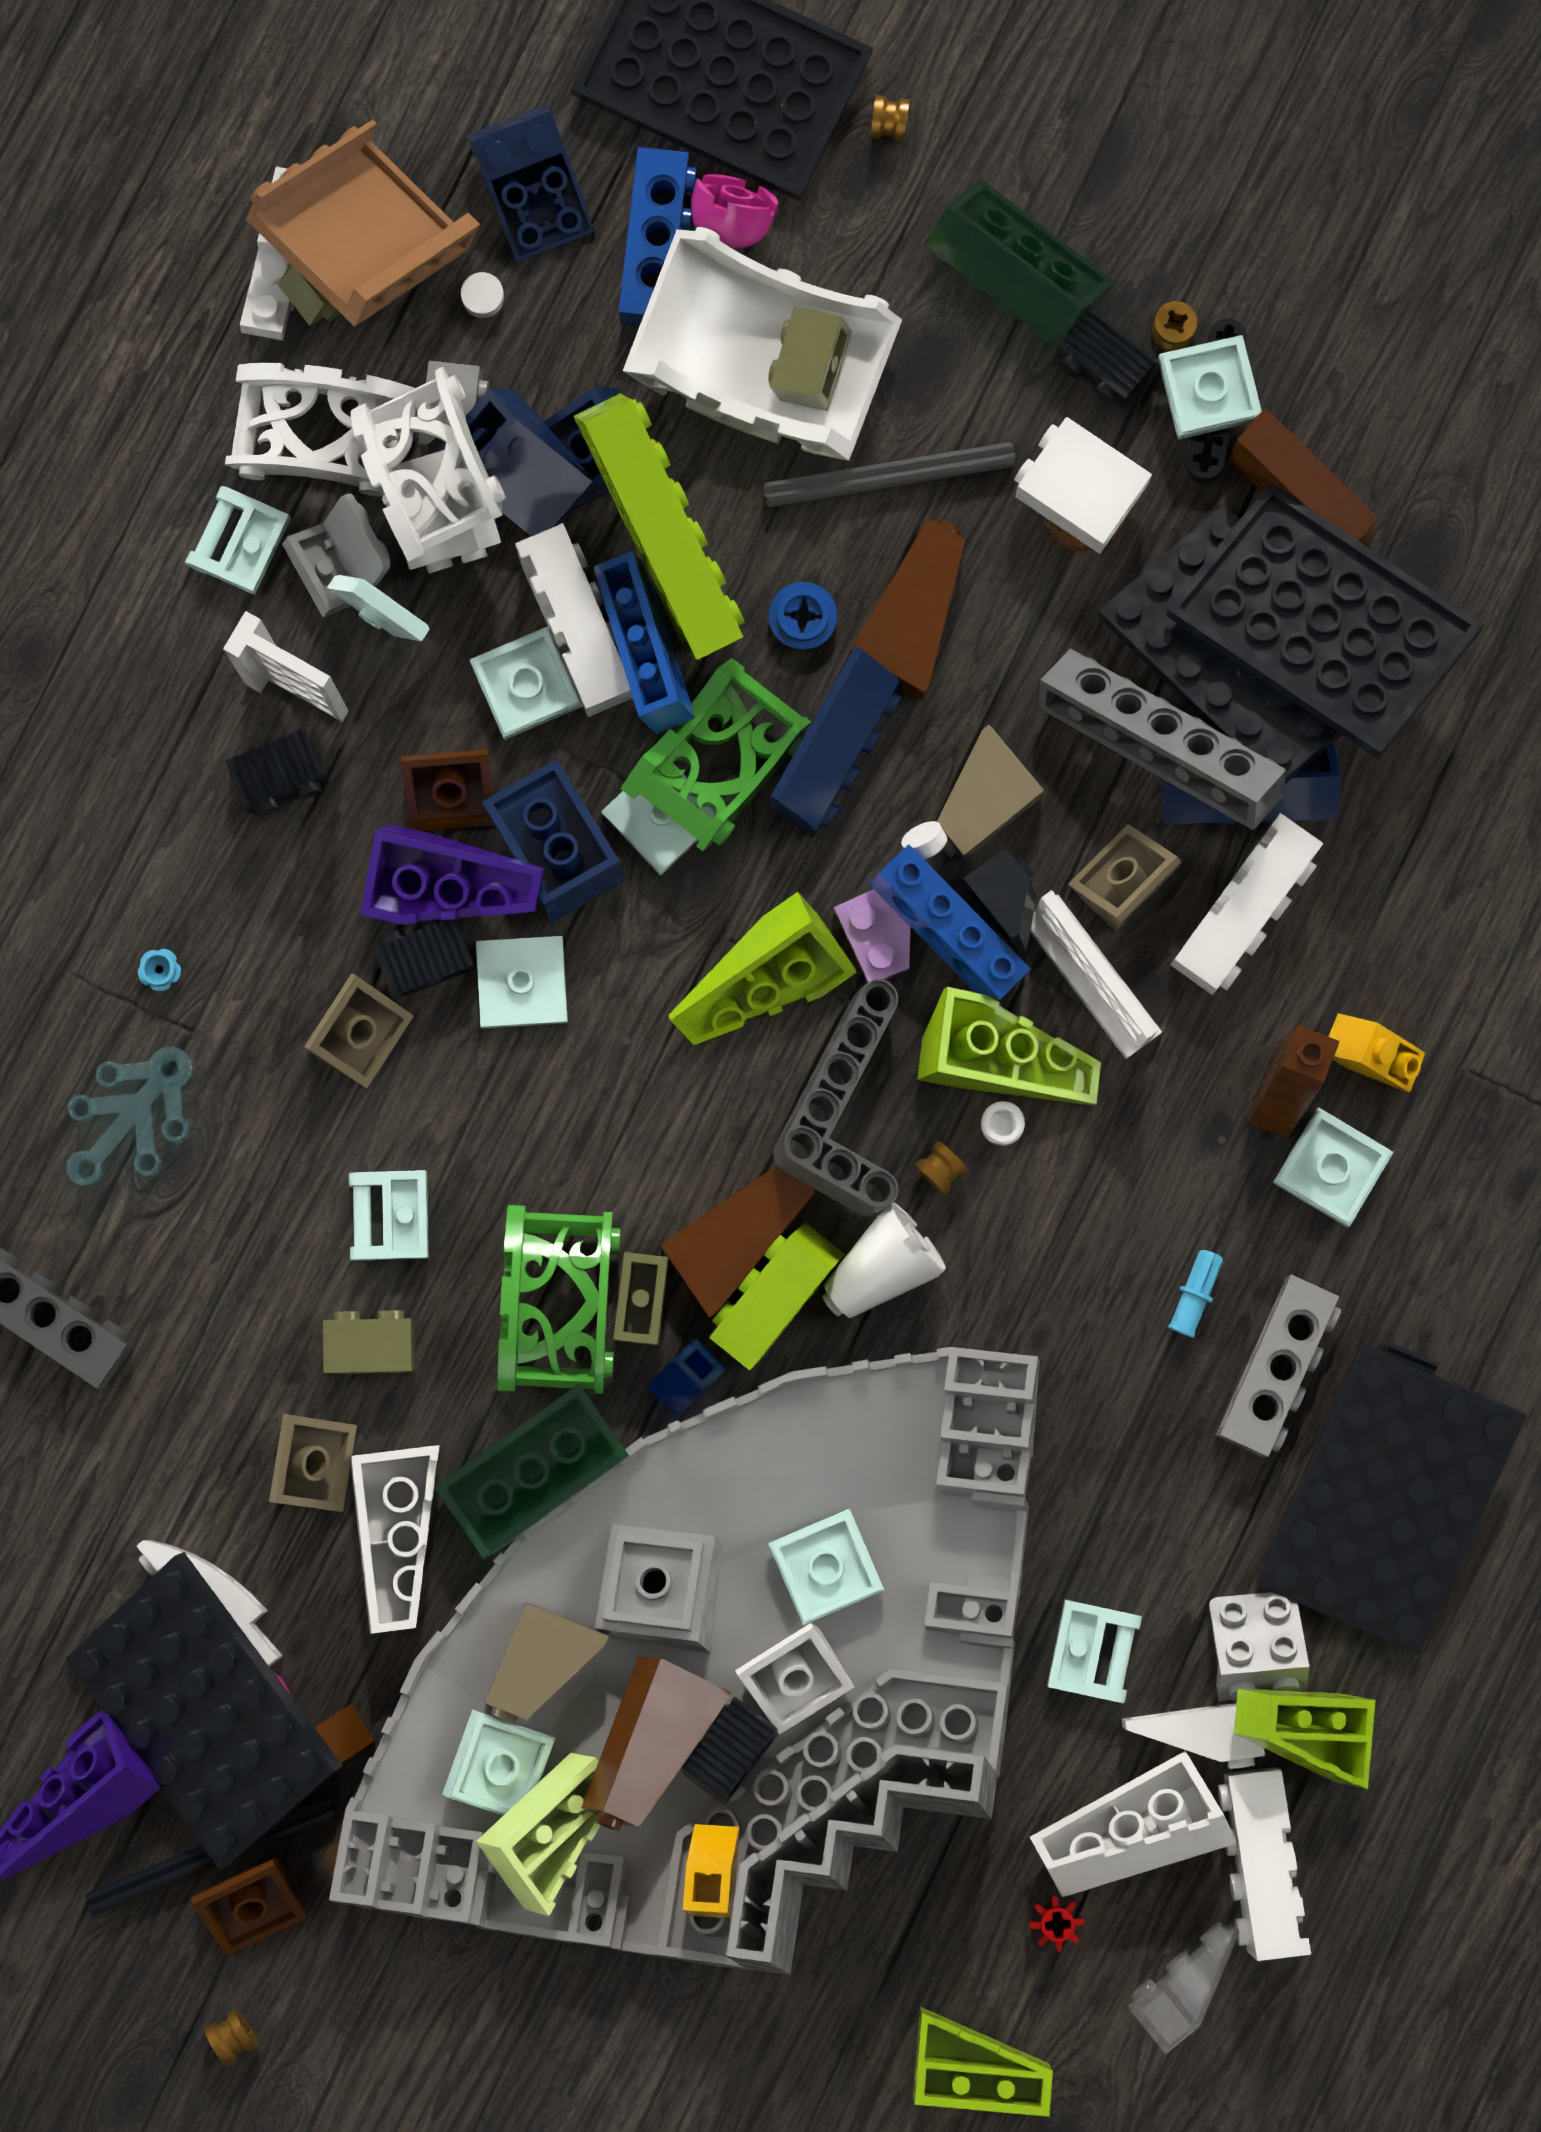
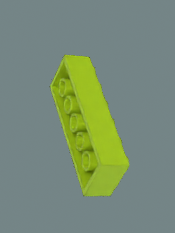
(658, 525)

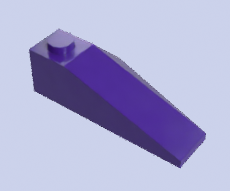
(435, 878)
(88, 1791)

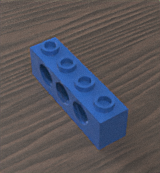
(654, 172)
(644, 643)
(948, 925)

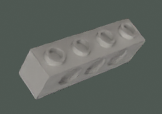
(1239, 1422)

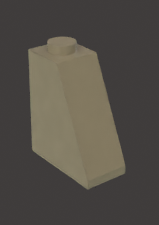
(986, 796)
(539, 1661)

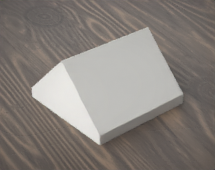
(795, 1678)

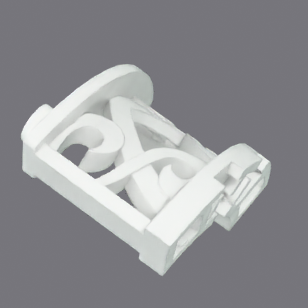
(273, 385)
(413, 515)

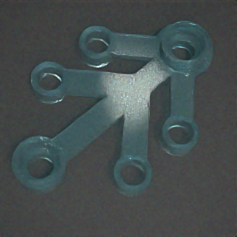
(133, 1110)

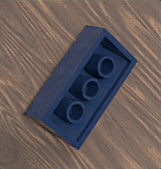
(835, 743)
(1307, 796)

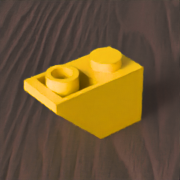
(1376, 1052)
(711, 1871)

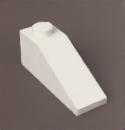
(1200, 1731)

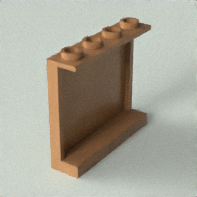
(357, 225)

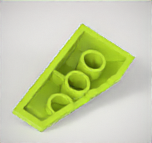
(772, 965)
(991, 1050)

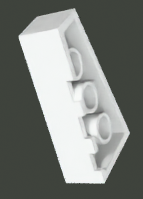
(574, 618)
(1247, 904)
(393, 1521)
(1135, 1829)
(1263, 1864)

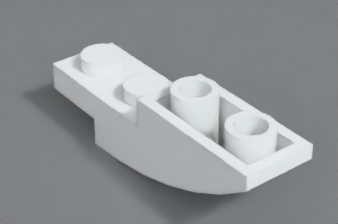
(266, 304)
(235, 1597)

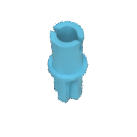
(1196, 1293)

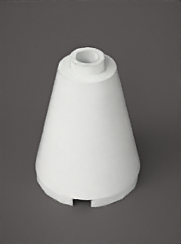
(882, 1265)

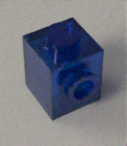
(686, 1378)

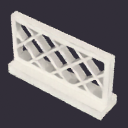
(261, 661)
(1092, 976)

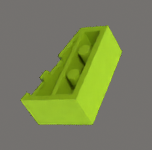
(774, 1295)
(1312, 1729)
(975, 2071)

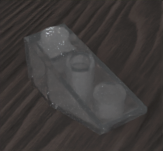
(1181, 1998)

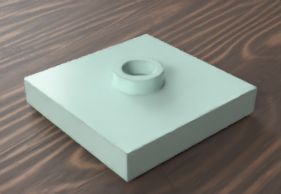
(1210, 387)
(378, 608)
(526, 683)
(650, 830)
(521, 982)
(1333, 1167)
(826, 1566)
(497, 1763)

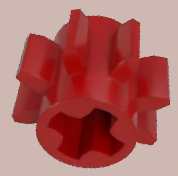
(1066, 1930)

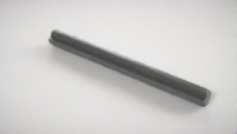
(889, 474)

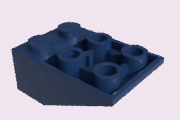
(531, 182)
(528, 460)

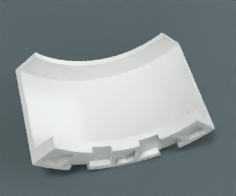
(720, 327)

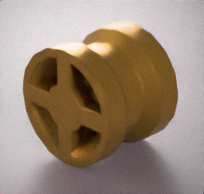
(889, 118)
(1170, 334)
(941, 1168)
(231, 2037)

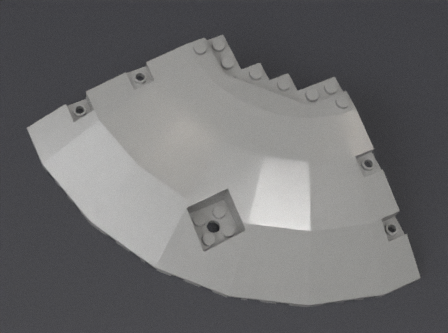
(923, 1729)

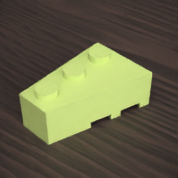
(544, 1834)

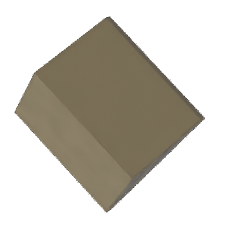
(1124, 875)
(358, 1031)
(312, 1463)

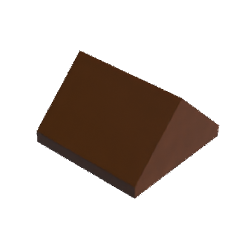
(448, 789)
(250, 1905)

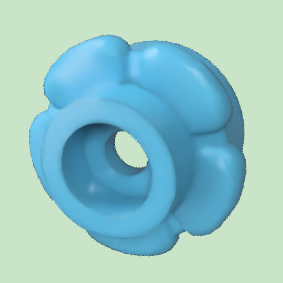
(148, 965)

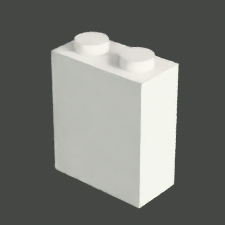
(1081, 484)
(468, 544)

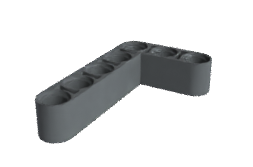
(833, 1099)

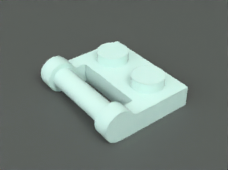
(250, 545)
(403, 1215)
(1079, 1649)

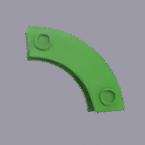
(662, 783)
(519, 1348)

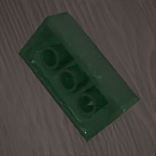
(1017, 262)
(532, 1471)

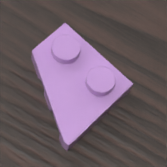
(875, 935)

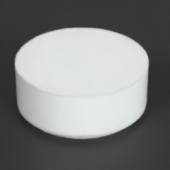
(482, 295)
(926, 839)
(1002, 1123)

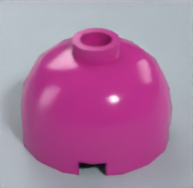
(732, 211)

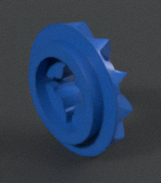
(819, 605)

